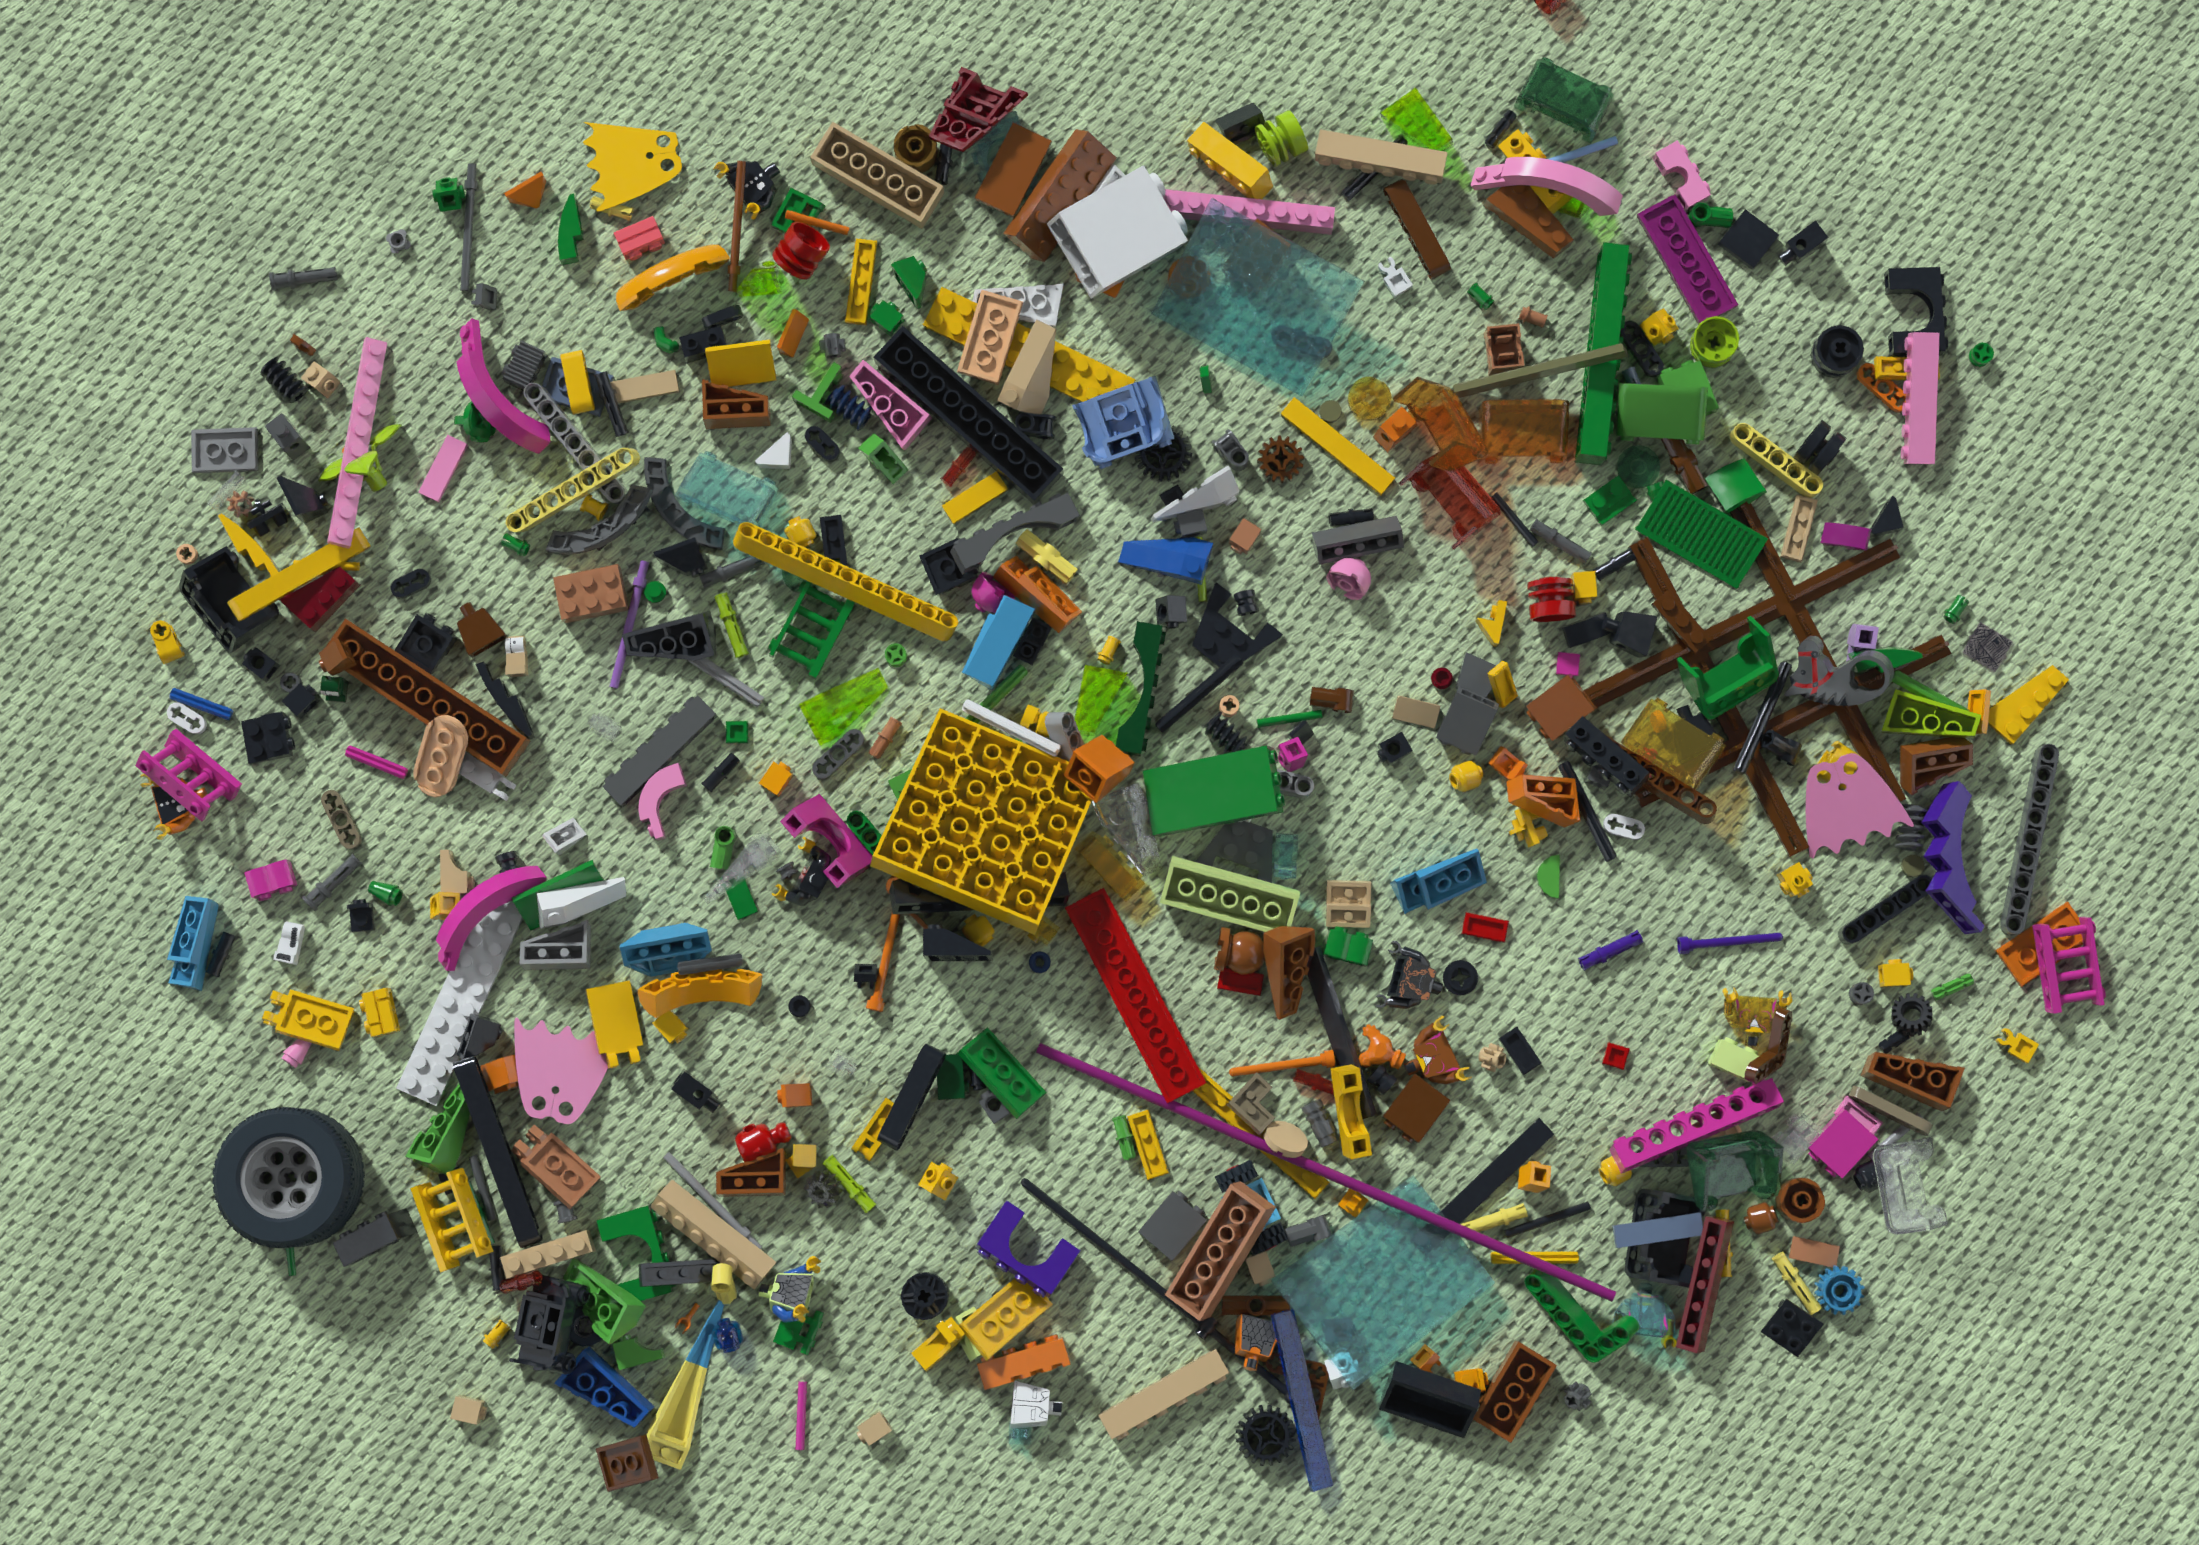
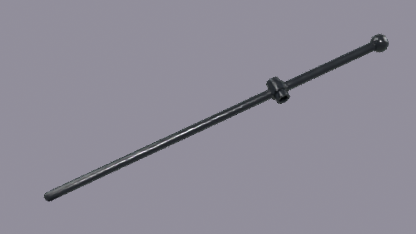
(1205, 1327)

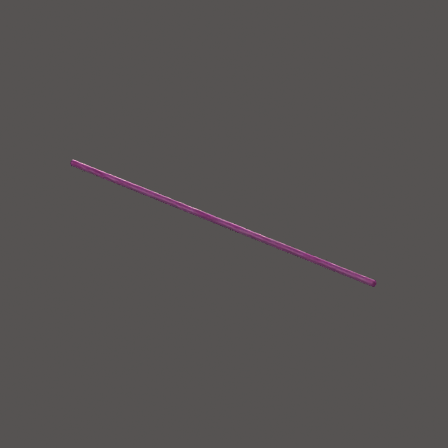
(1329, 1173)

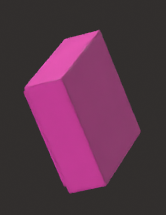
(1567, 664)

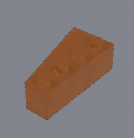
(1530, 217)

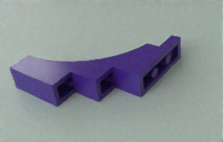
(1949, 884)

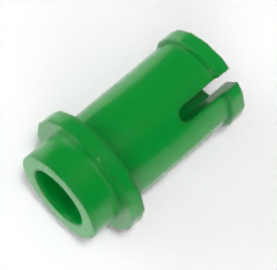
(1481, 296)
(516, 545)
(1955, 610)

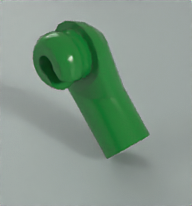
(664, 343)

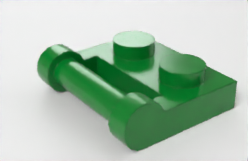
(795, 202)

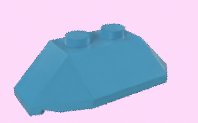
(662, 948)

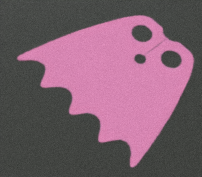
(1851, 813)
(558, 1061)

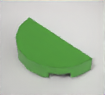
(1549, 876)

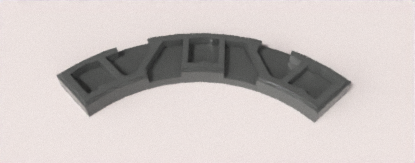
(673, 512)

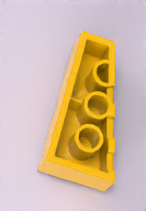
(1230, 162)

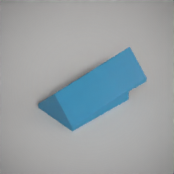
(997, 641)
(1440, 882)
(192, 942)

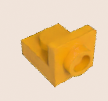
(1472, 1377)

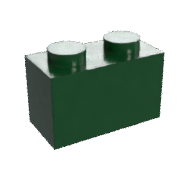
(951, 1078)

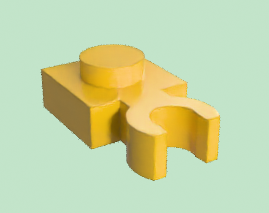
(2020, 1046)

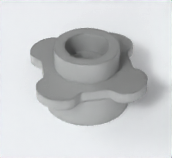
(398, 235)

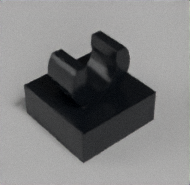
(865, 973)

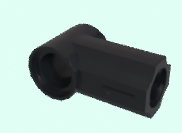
(1782, 747)

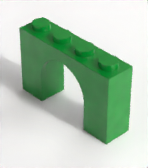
(641, 1224)

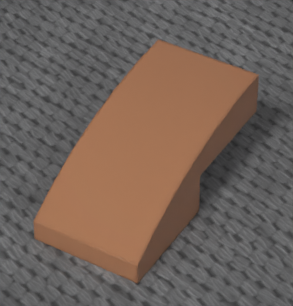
(1814, 1252)

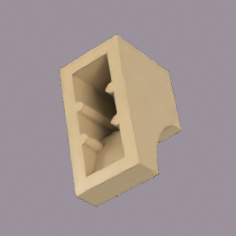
(452, 877)

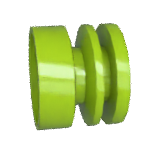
(1285, 136)
(1726, 339)

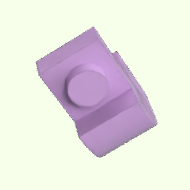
(1861, 638)

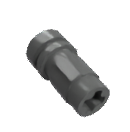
(1321, 1126)

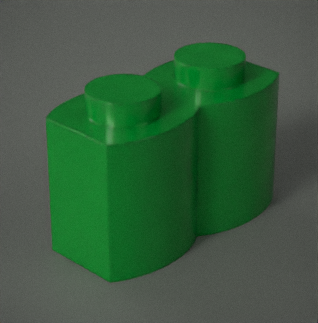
(1348, 947)

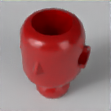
(760, 1140)

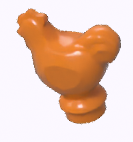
(1379, 1050)

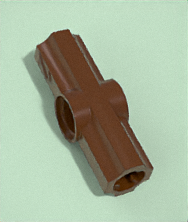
(1685, 464)
(1240, 1304)

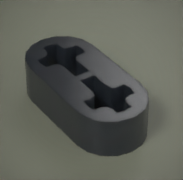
(722, 317)
(826, 440)
(408, 579)

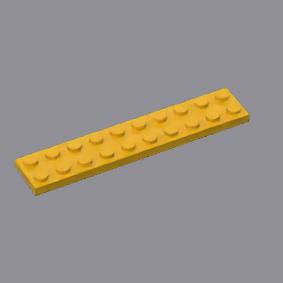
(1071, 371)

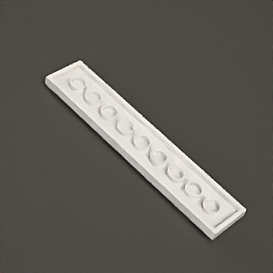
(460, 996)

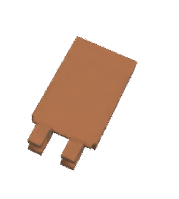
(555, 1166)

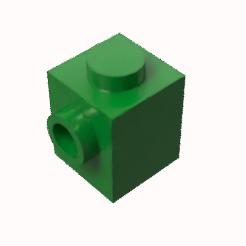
(886, 317)

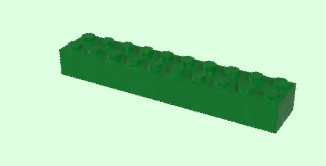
(1604, 331)

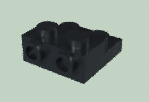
(943, 570)
(426, 642)
(268, 737)

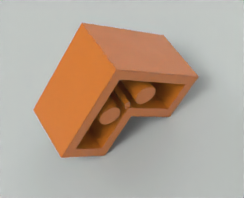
(501, 1074)

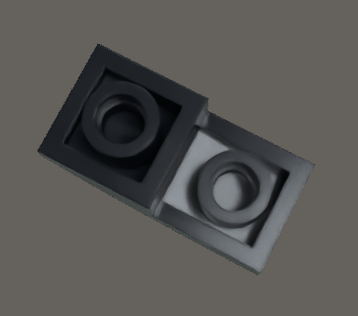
(1585, 630)
(1032, 641)

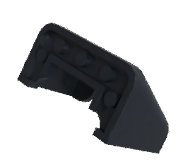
(208, 589)
(1665, 1259)

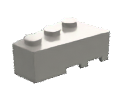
(558, 950)

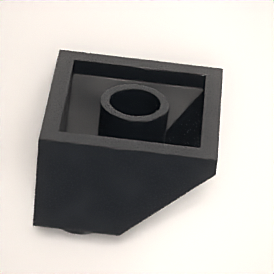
(304, 501)
(683, 557)

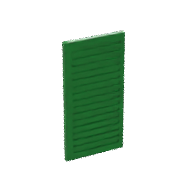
(1701, 534)

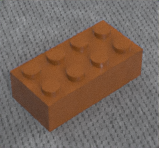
(1513, 1391)

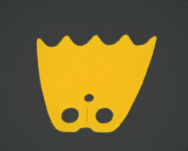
(623, 162)

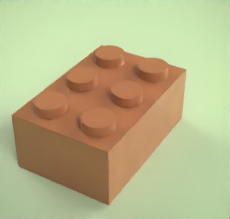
(591, 593)

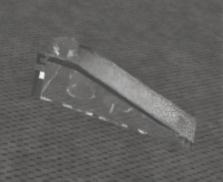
(752, 859)

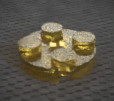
(1363, 409)

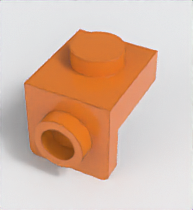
(1507, 764)

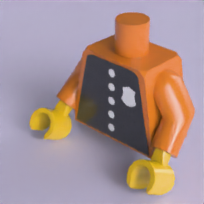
(172, 814)

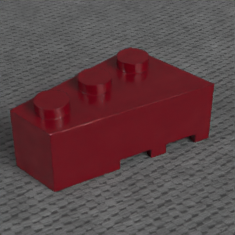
(321, 598)

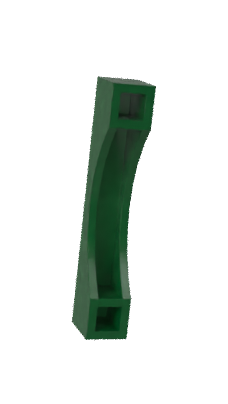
(1146, 643)

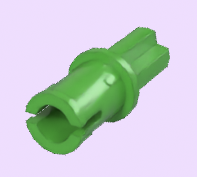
(1124, 1137)

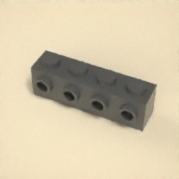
(1357, 540)

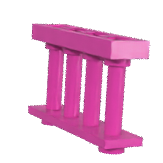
(200, 763)
(2051, 978)

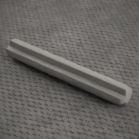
(729, 681)

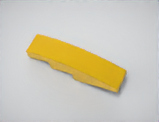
(247, 545)

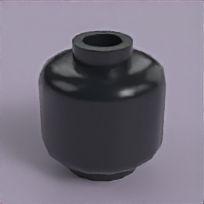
(1866, 1177)

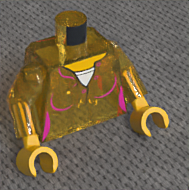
(1752, 1014)

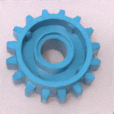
(1828, 1284)

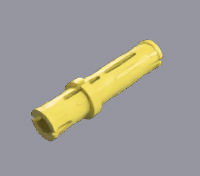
(1499, 1218)
(1811, 1304)

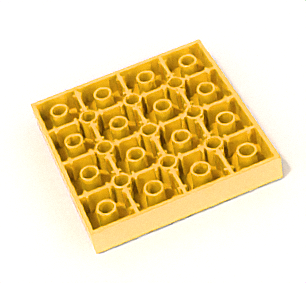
(983, 822)

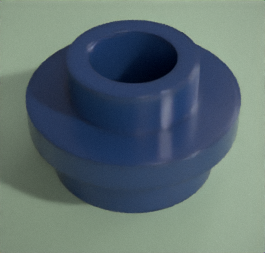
(1047, 962)

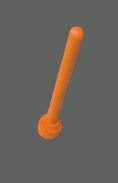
(876, 1001)
(1325, 1059)

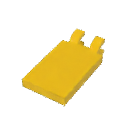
(309, 1018)
(615, 1021)

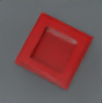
(1615, 1056)

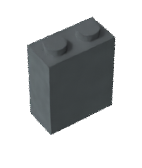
(1467, 721)
(1173, 1224)

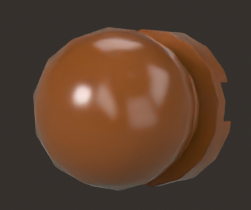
(1239, 952)

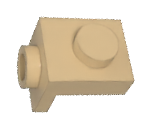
(320, 379)

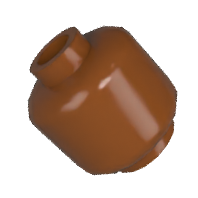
(1761, 1218)

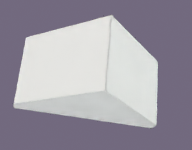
(778, 455)
(564, 836)

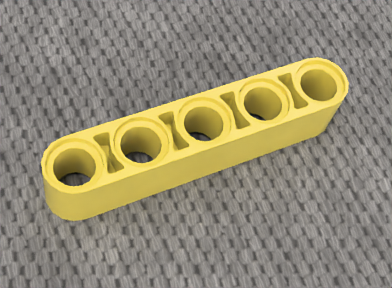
(1787, 461)

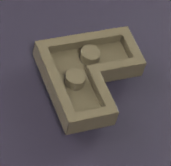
(1247, 1104)

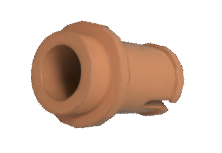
(1532, 317)

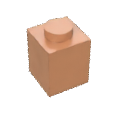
(1244, 537)

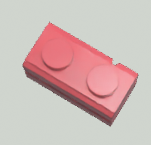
(639, 238)

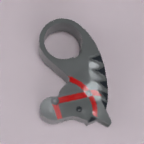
(1833, 685)

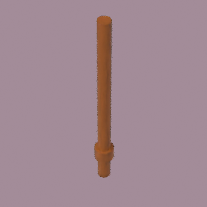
(734, 268)

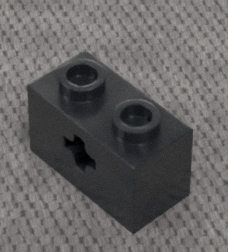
(694, 344)

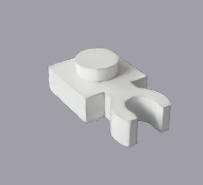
(1396, 280)

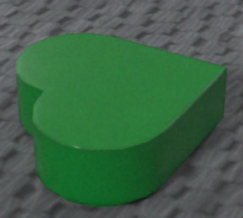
(1205, 379)

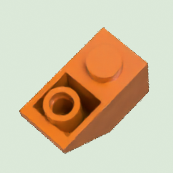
(795, 1095)

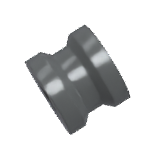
(1865, 992)

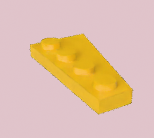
(2020, 708)

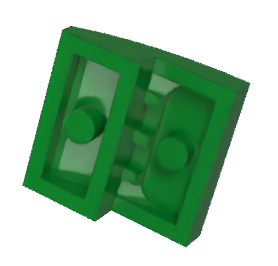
(1735, 485)

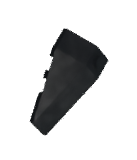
(681, 638)

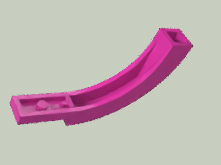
(490, 401)

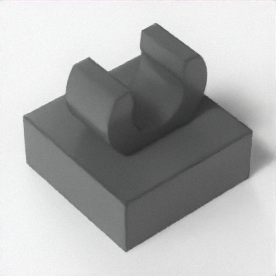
(485, 296)

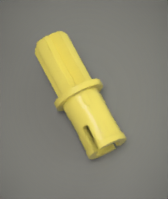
(618, 211)

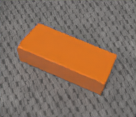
(792, 333)

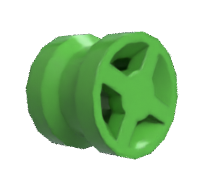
(892, 653)

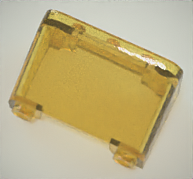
(1674, 743)

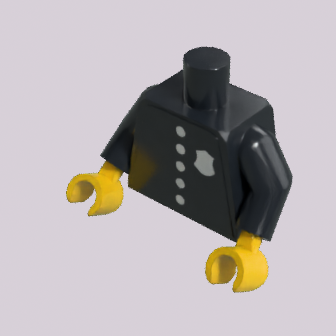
(758, 186)

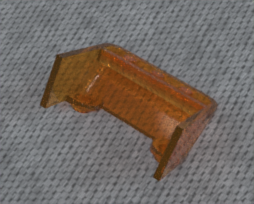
(1446, 422)

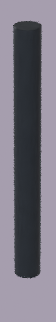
(1548, 1219)

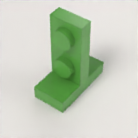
(814, 404)

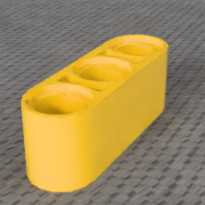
(577, 382)

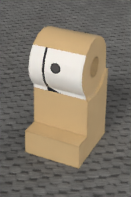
(516, 657)

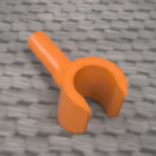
(686, 1320)

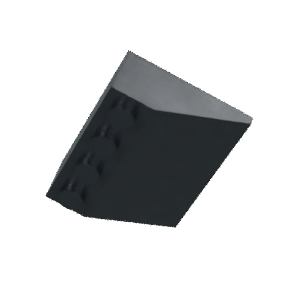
(945, 945)

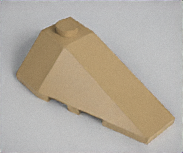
(1029, 379)

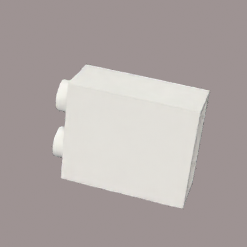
(1118, 230)

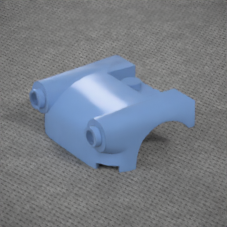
(1124, 422)

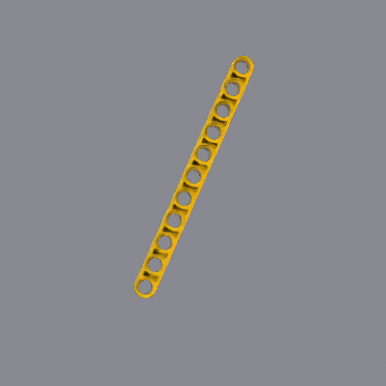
(845, 581)

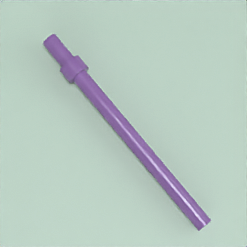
(638, 583)

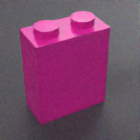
(1842, 1143)

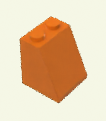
(1098, 767)

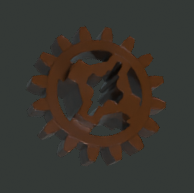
(1290, 458)

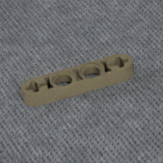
(1890, 1110)

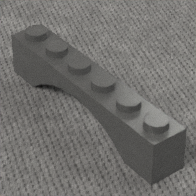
(1053, 515)

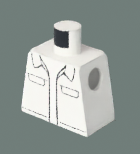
(1032, 1406)

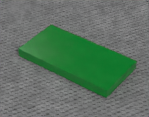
(527, 901)
(1001, 1072)

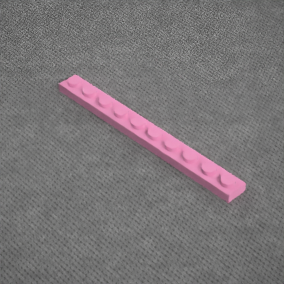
(357, 441)

